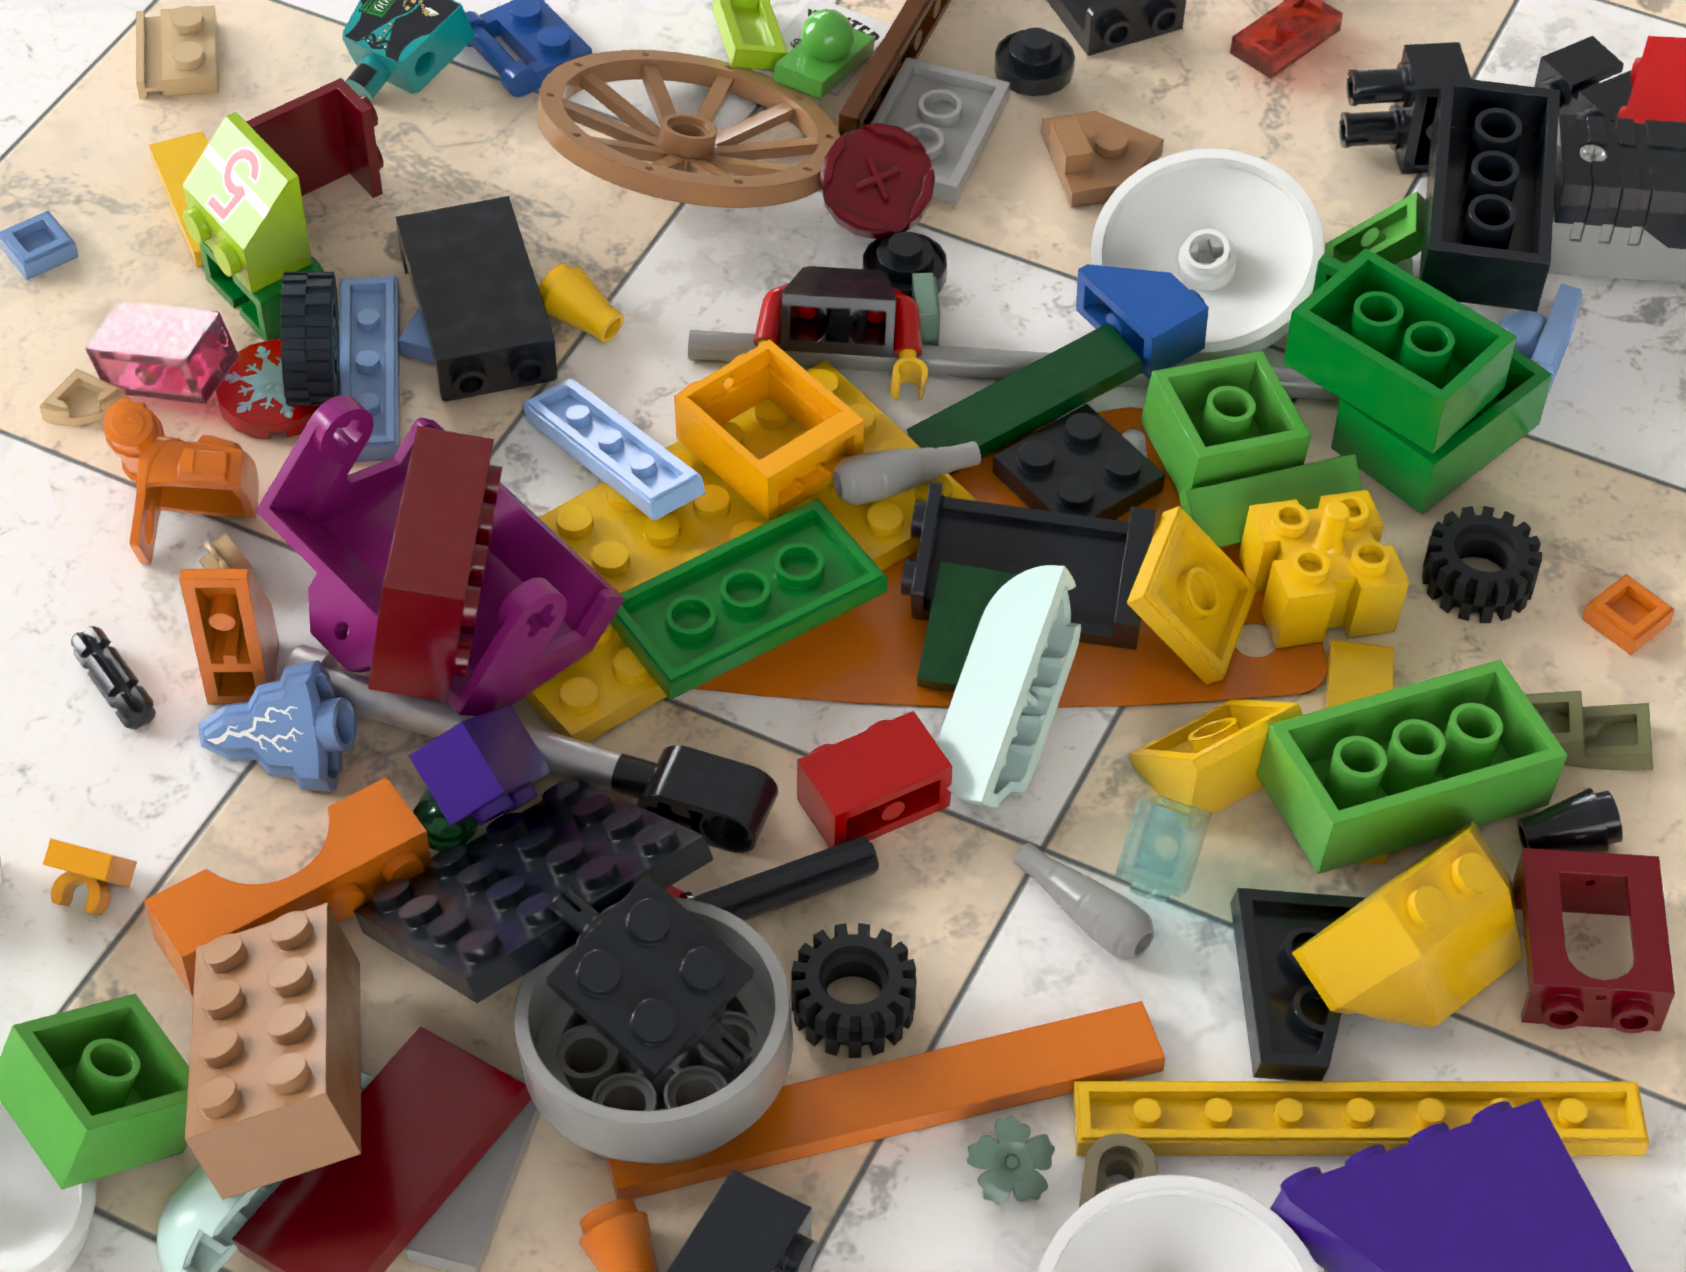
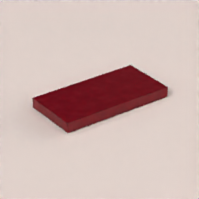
(420, 1136)

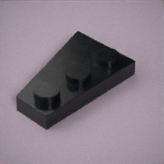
(1284, 1014)

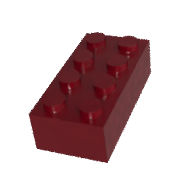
(435, 565)

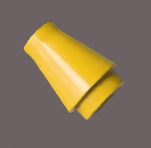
(577, 301)

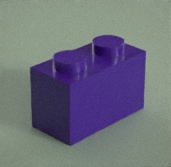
(482, 767)

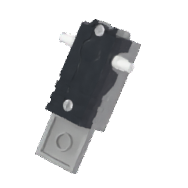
(1620, 199)

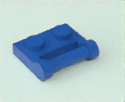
(533, 34)

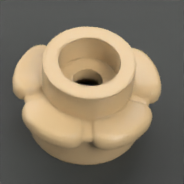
(224, 555)

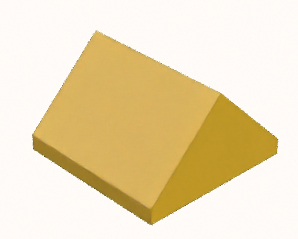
(1213, 755)

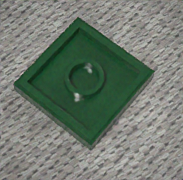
(954, 617)

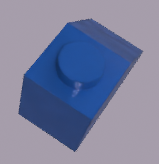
(1147, 309)

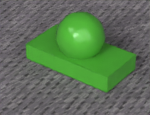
(825, 55)

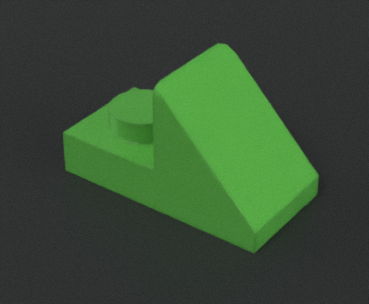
(1391, 234)

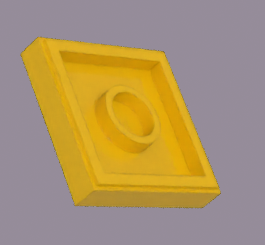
(1192, 595)

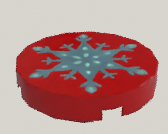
(254, 397)

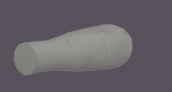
(889, 472)
(1100, 911)

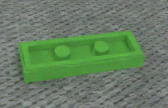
(1224, 506)

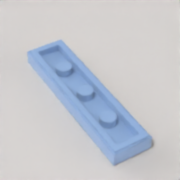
(372, 357)
(614, 449)

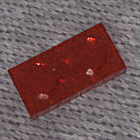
(1285, 35)

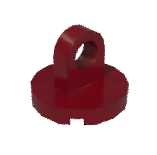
(877, 181)

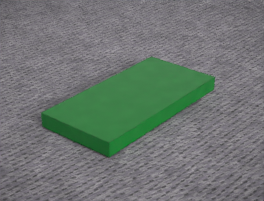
(746, 598)

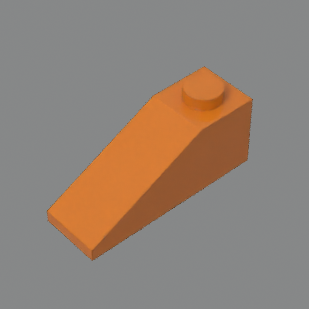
(230, 632)

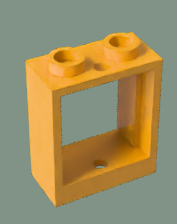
(793, 469)

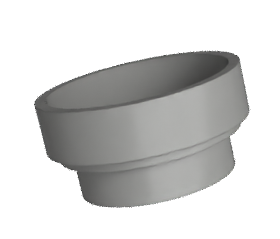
(694, 1100)

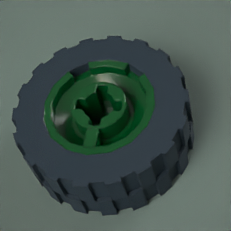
(309, 338)

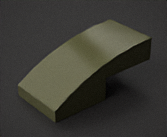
(1597, 735)

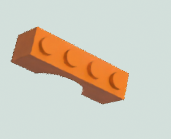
(367, 844)

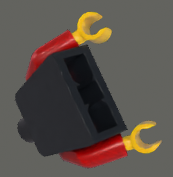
(846, 315)

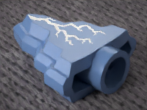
(288, 728)

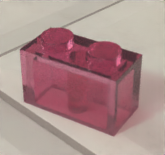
(163, 351)

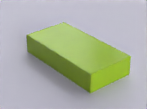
(749, 33)

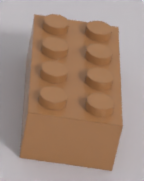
(275, 1052)

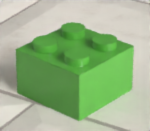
(1222, 421)
(95, 1089)

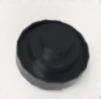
(1034, 62)
(906, 254)

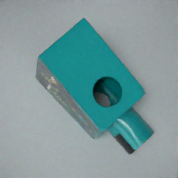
(403, 42)

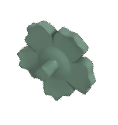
(1011, 1161)

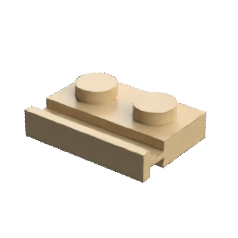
(177, 52)

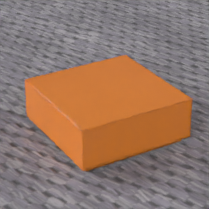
(1628, 614)

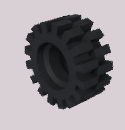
(1477, 589)
(853, 1023)

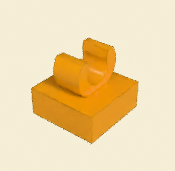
(87, 868)

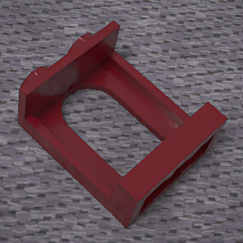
(1593, 884)

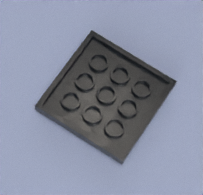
(484, 906)

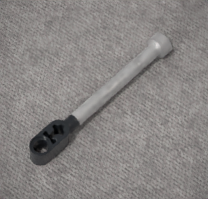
(686, 785)

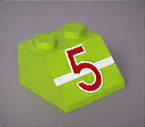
(247, 207)

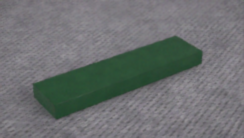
(1033, 394)

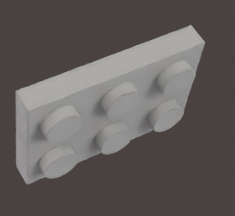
(949, 115)

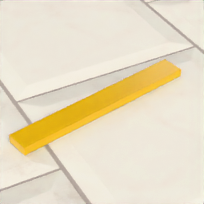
(1343, 1115)

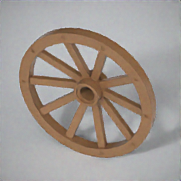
(687, 150)

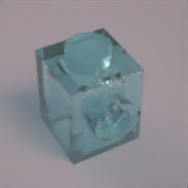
(1162, 847)

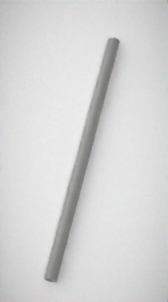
(946, 361)

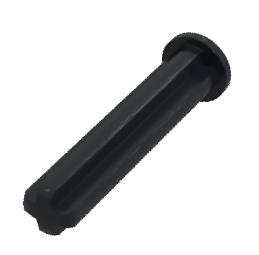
(794, 880)

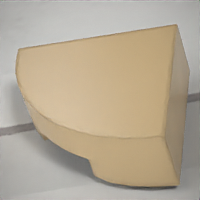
(80, 400)

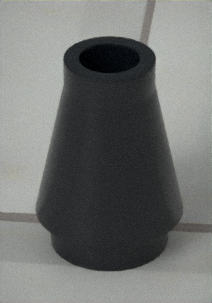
(1576, 824)

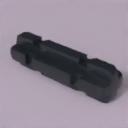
(113, 677)

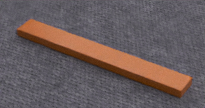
(919, 1094)

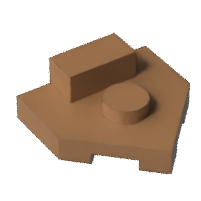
(1096, 154)

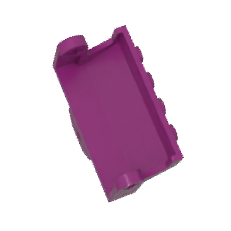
(537, 595)

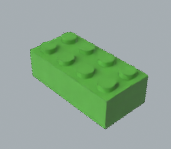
(1409, 765)

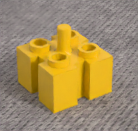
(1323, 568)

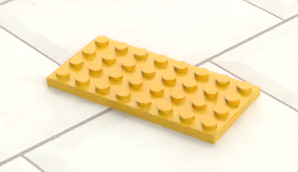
(632, 548)

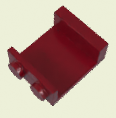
(325, 137)

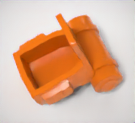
(177, 474)

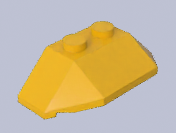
(1421, 938)

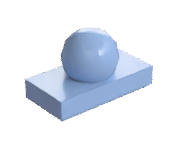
(1544, 338)

